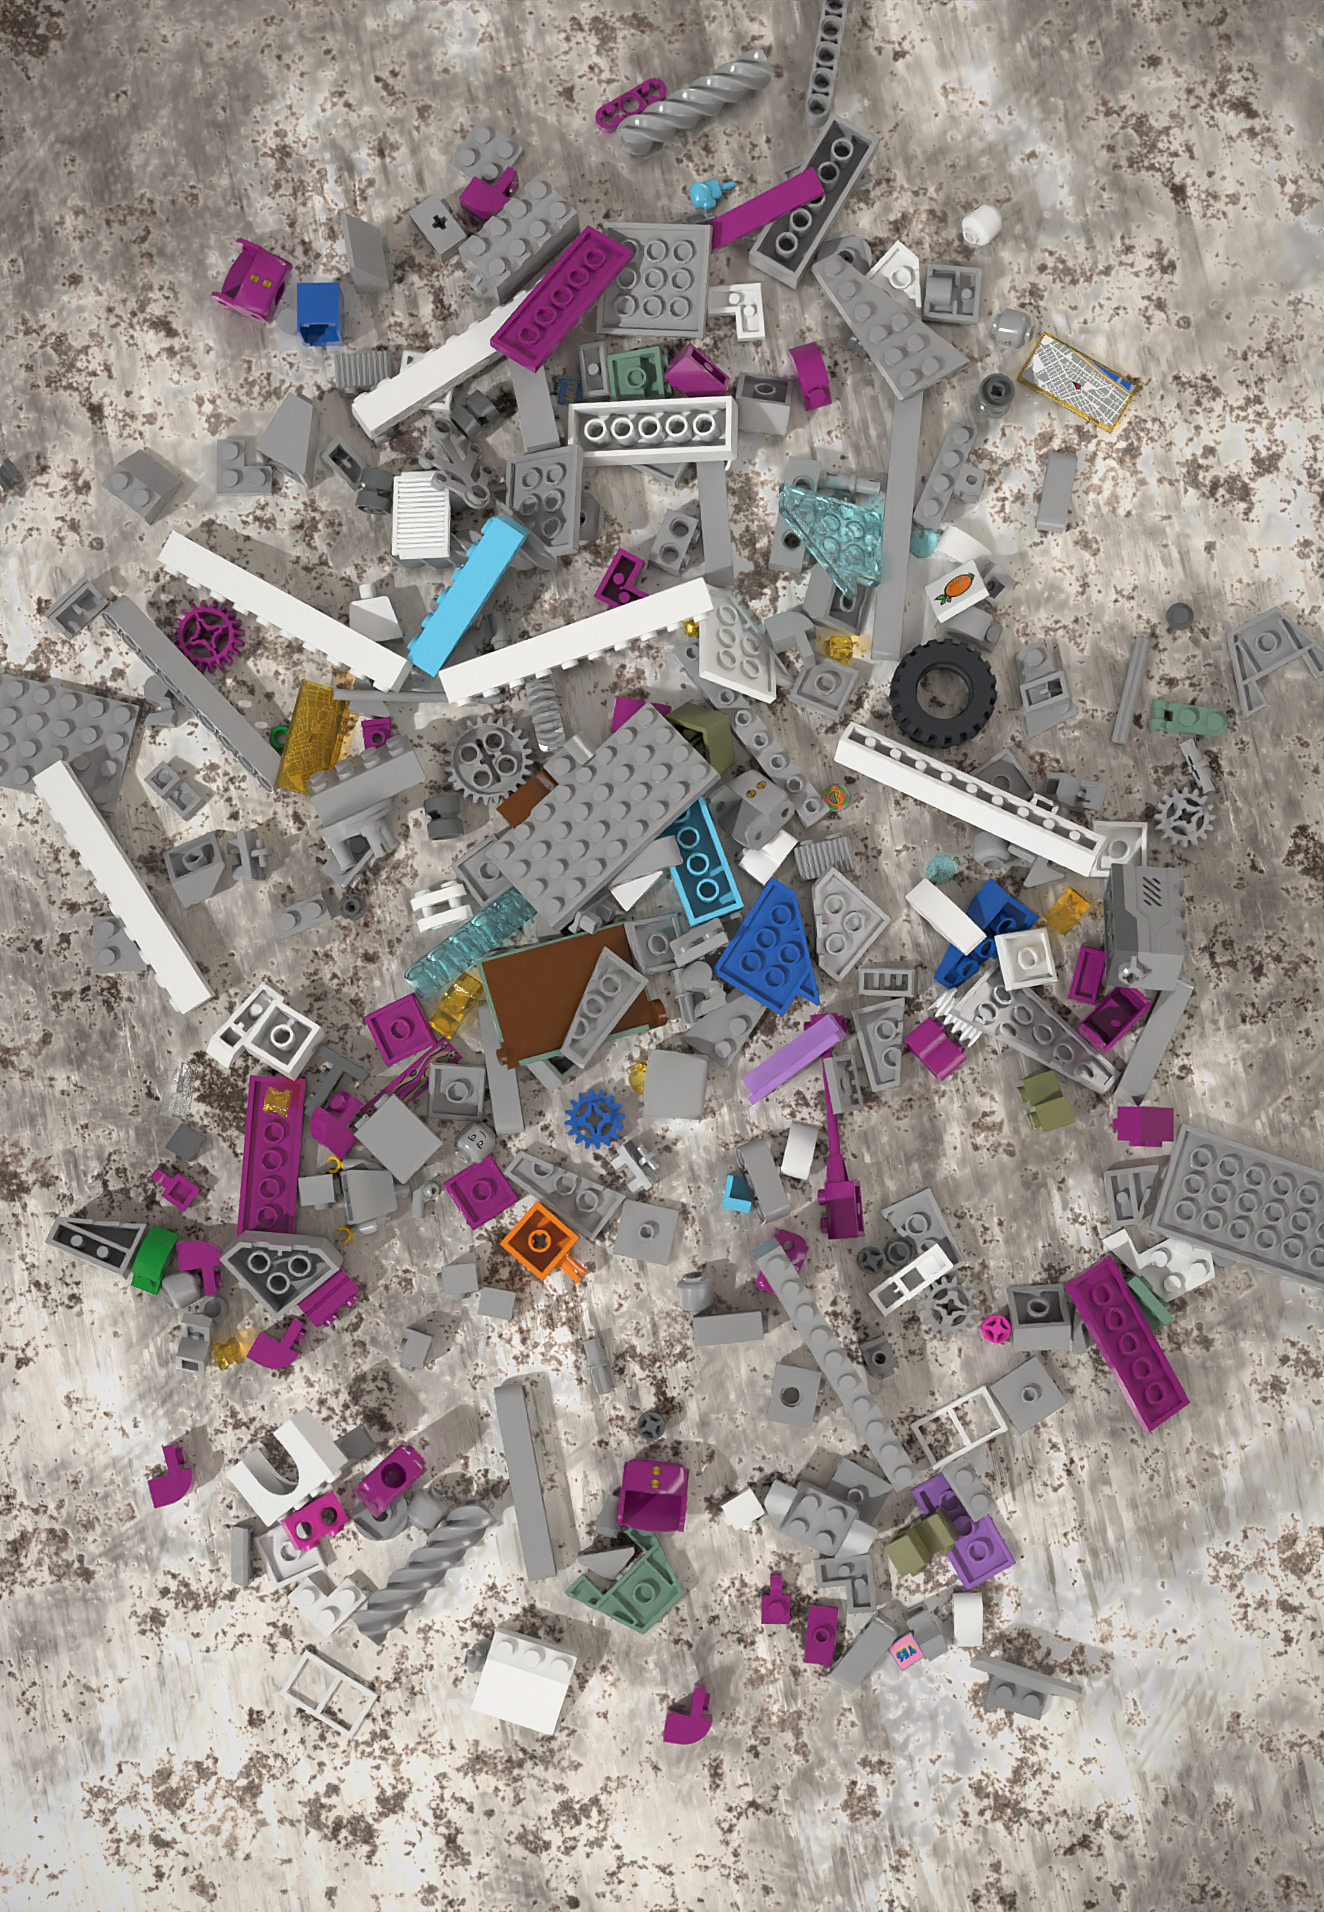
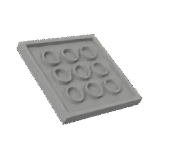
(664, 283)

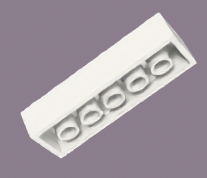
(655, 431)

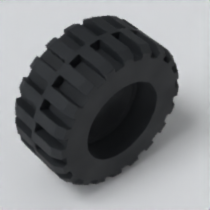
(949, 657)

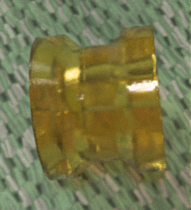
(277, 1101)
(228, 1353)

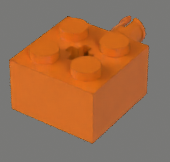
(543, 1259)

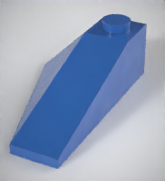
(995, 913)

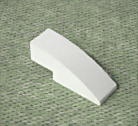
(945, 916)
(909, 1280)

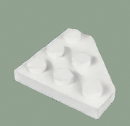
(899, 277)

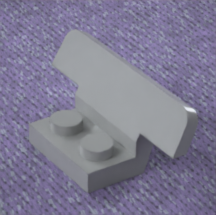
(1021, 1688)

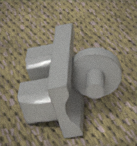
(252, 855)
(592, 912)
(640, 1163)

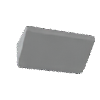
(594, 370)
(242, 1555)

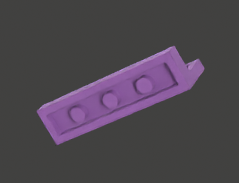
(793, 1057)

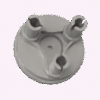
(370, 823)

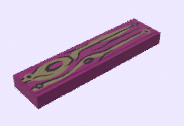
(416, 1077)

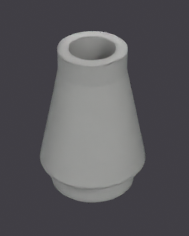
(607, 1520)

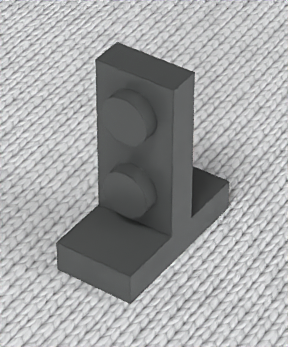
(331, 1077)

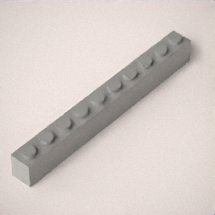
(835, 1364)

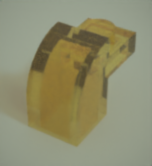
(456, 1005)

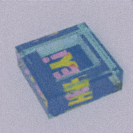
(569, 390)

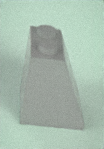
(292, 439)
(397, 1136)

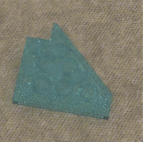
(837, 534)

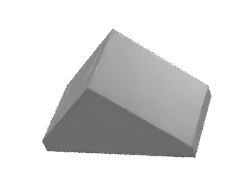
(343, 462)
(1046, 692)
(368, 709)

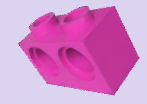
(311, 1515)

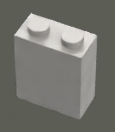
(729, 1327)

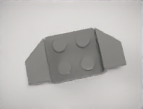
(818, 1519)

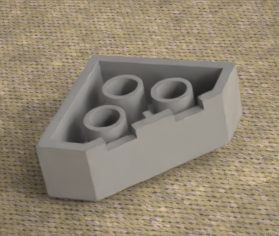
(280, 1266)

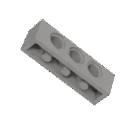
(782, 557)

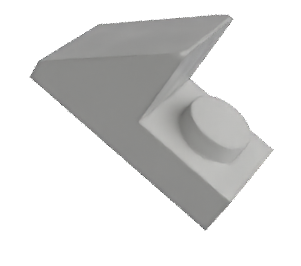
(1040, 874)

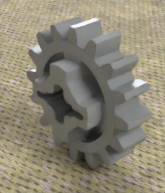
(1187, 827)
(951, 1293)

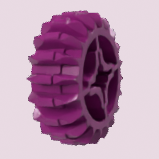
(197, 616)

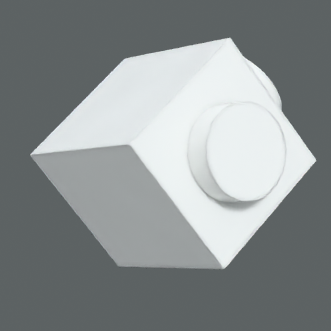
(742, 1510)

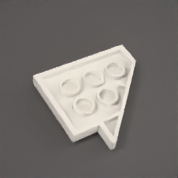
(736, 652)

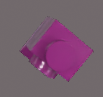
(376, 727)

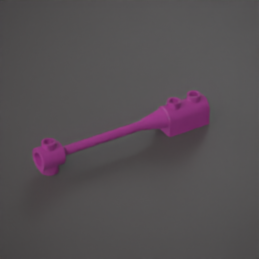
(839, 1194)

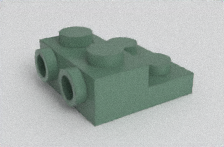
(639, 375)

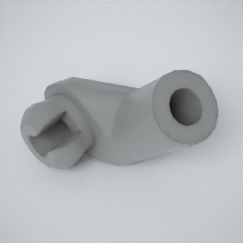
(422, 1195)

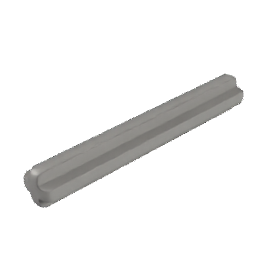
(1131, 690)

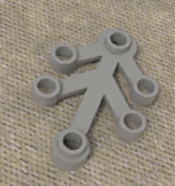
(474, 494)

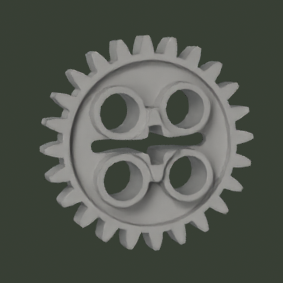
(466, 772)

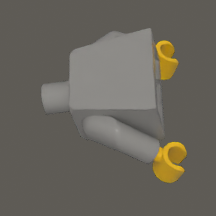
(367, 1195)

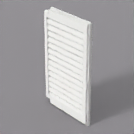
(420, 517)

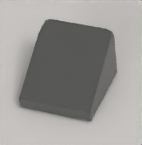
(185, 1142)

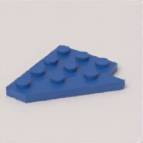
(771, 952)

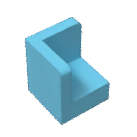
(736, 1194)

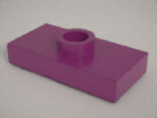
(820, 1634)

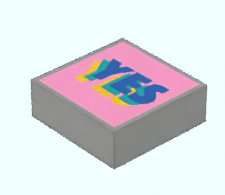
(906, 1651)

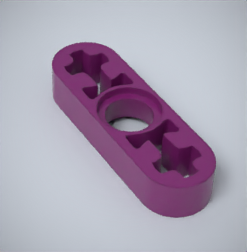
(633, 94)

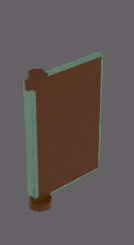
(541, 986)

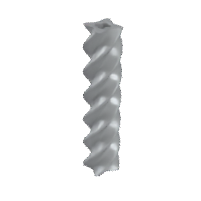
(687, 105)
(528, 556)
(424, 1569)

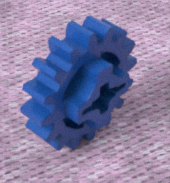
(609, 1117)

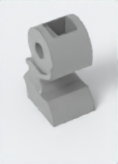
(159, 695)
(698, 979)
(925, 1631)

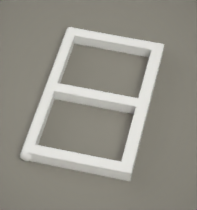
(948, 1408)
(339, 1675)

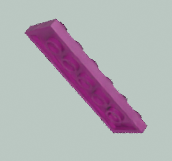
(561, 299)
(271, 1159)
(1127, 1343)

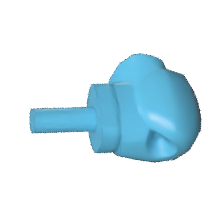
(706, 193)

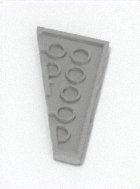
(1034, 1029)

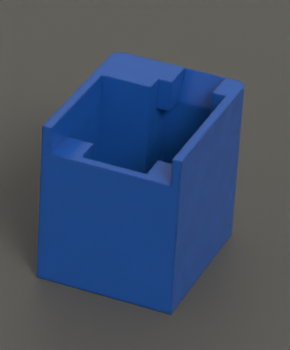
(320, 314)

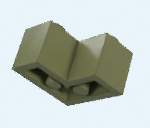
(706, 732)
(1045, 1103)
(915, 1543)

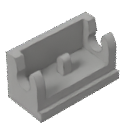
(76, 608)

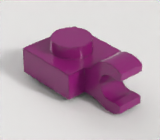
(178, 1190)
(775, 1605)

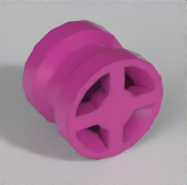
(1000, 1330)

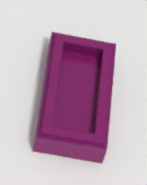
(1087, 975)

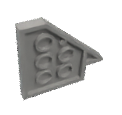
(545, 496)

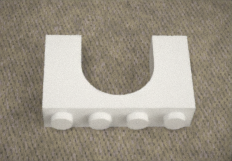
(316, 1461)

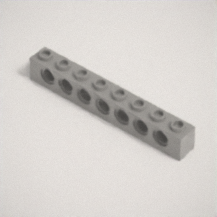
(755, 738)

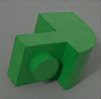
(153, 1259)

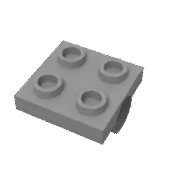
(952, 294)

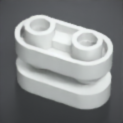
(450, 893)

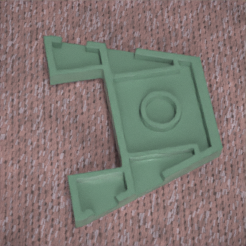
(640, 1593)

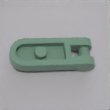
(1188, 719)

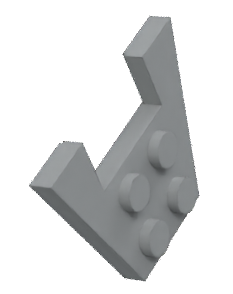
(1264, 647)

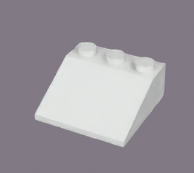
(524, 1680)

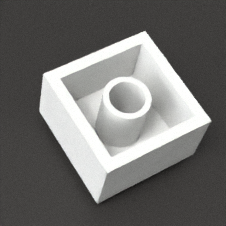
(284, 1039)

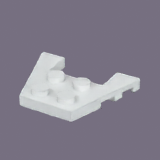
(1167, 1266)

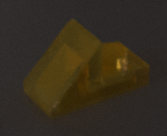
(1066, 911)

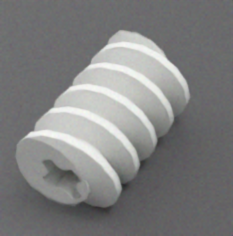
(945, 1003)

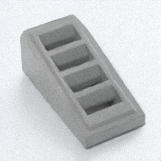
(864, 981)

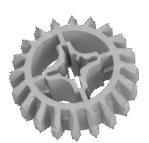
(545, 714)

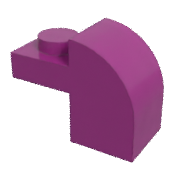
(486, 201)
(811, 375)
(329, 1125)
(202, 1255)
(278, 1353)
(176, 1484)
(689, 1726)

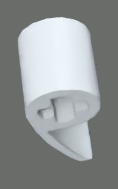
(961, 547)
(799, 1151)
(968, 1619)

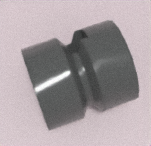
(995, 395)
(474, 415)
(376, 492)
(443, 817)

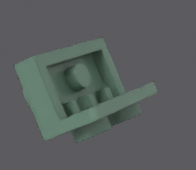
(1155, 1311)

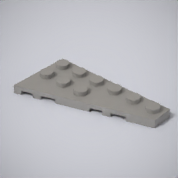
(896, 340)

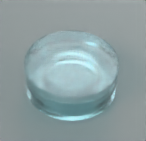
(922, 543)
(940, 870)

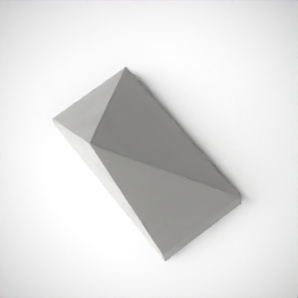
(607, 1561)

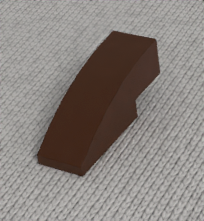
(520, 803)

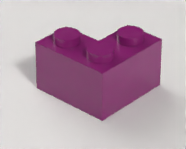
(619, 581)

